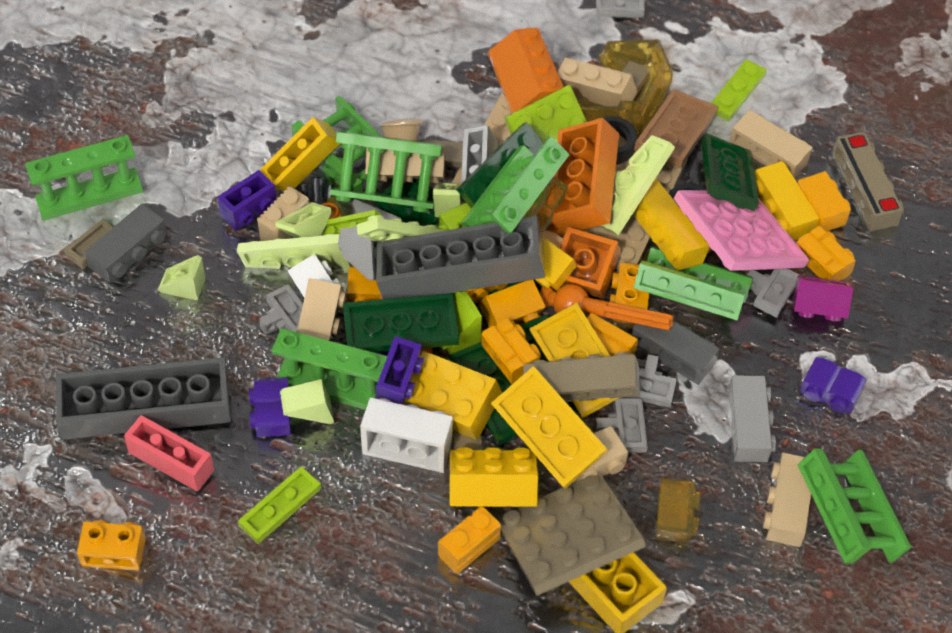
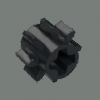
(317, 190)

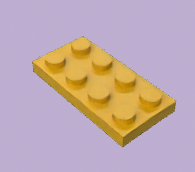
(571, 336)
(549, 427)

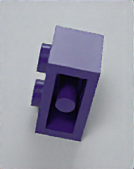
(246, 200)
(398, 371)

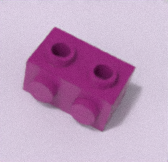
(822, 298)

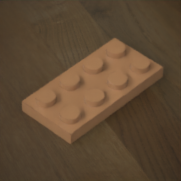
(681, 122)

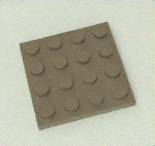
(569, 533)

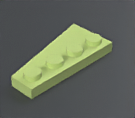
(635, 181)
(378, 228)
(293, 251)

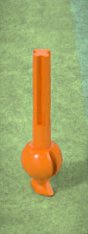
(572, 293)

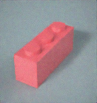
(169, 453)

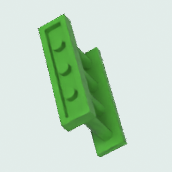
(376, 146)
(331, 164)
(517, 186)
(86, 193)
(698, 286)
(334, 356)
(838, 513)

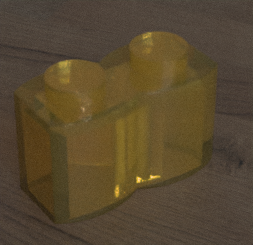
(547, 202)
(676, 510)

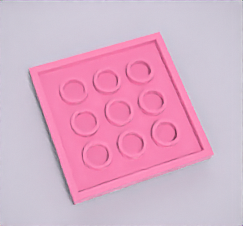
(741, 236)

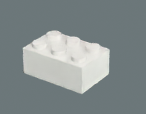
(406, 434)

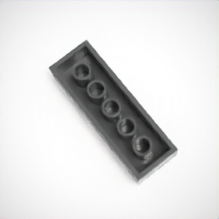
(460, 259)
(164, 393)

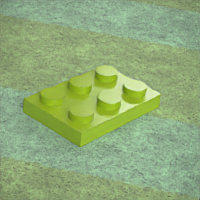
(548, 114)

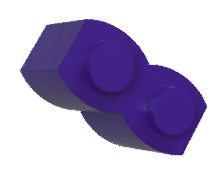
(833, 385)
(268, 413)

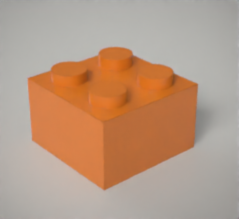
(594, 259)

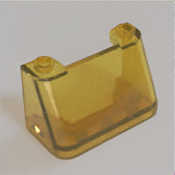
(650, 97)

